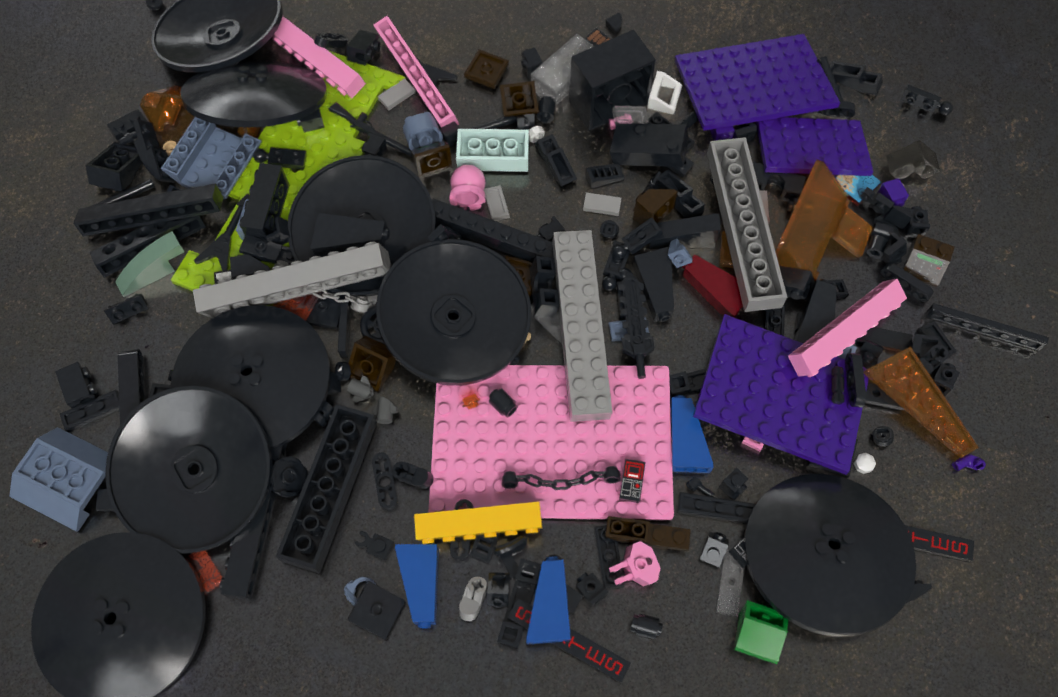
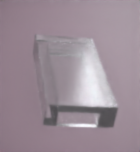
(630, 114)

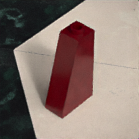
(714, 285)

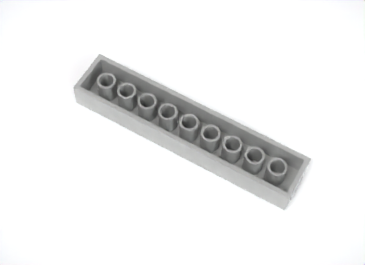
(746, 225)
(293, 280)
(581, 327)

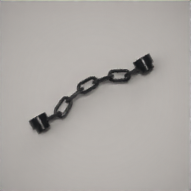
(610, 476)

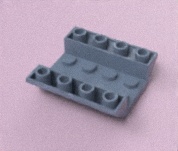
(210, 157)
(59, 477)

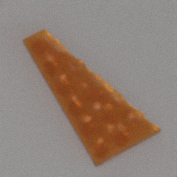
(916, 392)

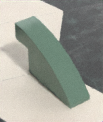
(149, 264)

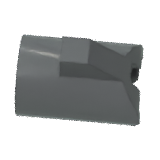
(360, 389)
(384, 411)

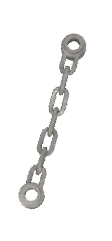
(360, 303)

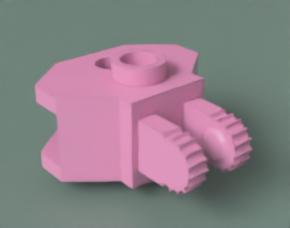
(638, 565)

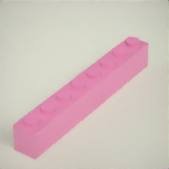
(318, 58)
(415, 72)
(847, 328)

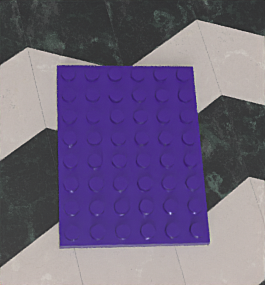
(755, 82)
(760, 396)

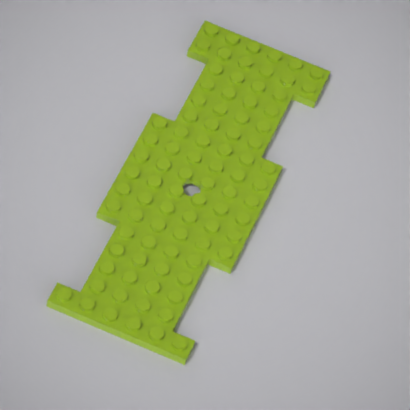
(322, 148)

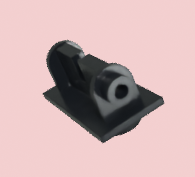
(126, 308)

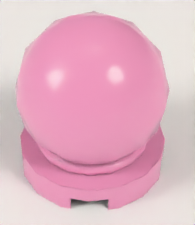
(467, 187)

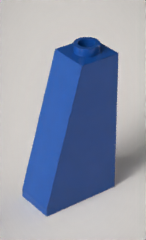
(687, 439)
(420, 579)
(550, 608)

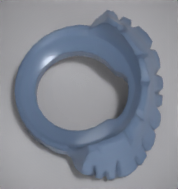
(350, 588)

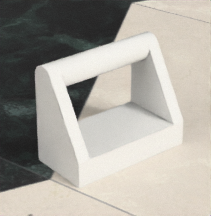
(657, 104)

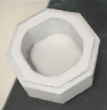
(536, 133)
(864, 463)

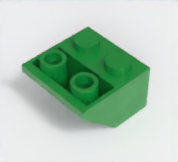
(761, 632)

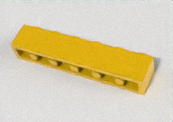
(478, 521)

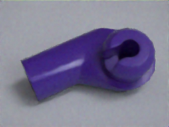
(969, 461)

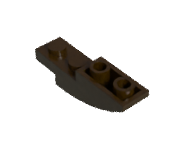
(653, 535)

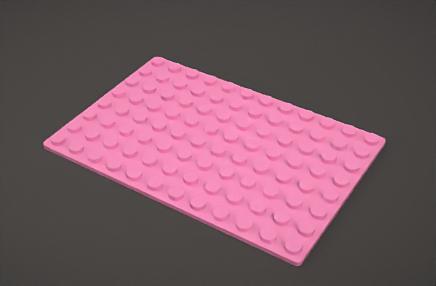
(481, 445)

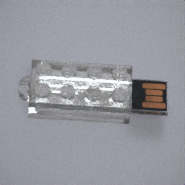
(553, 75)

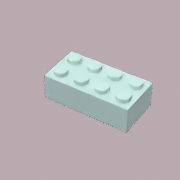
(493, 149)

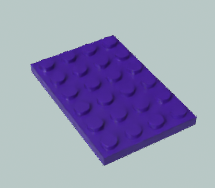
(796, 143)

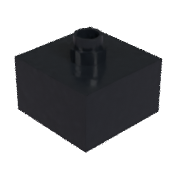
(610, 76)

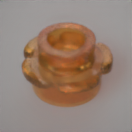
(471, 401)

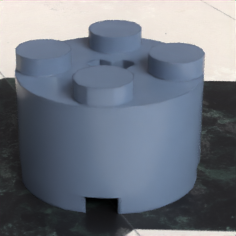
(421, 130)

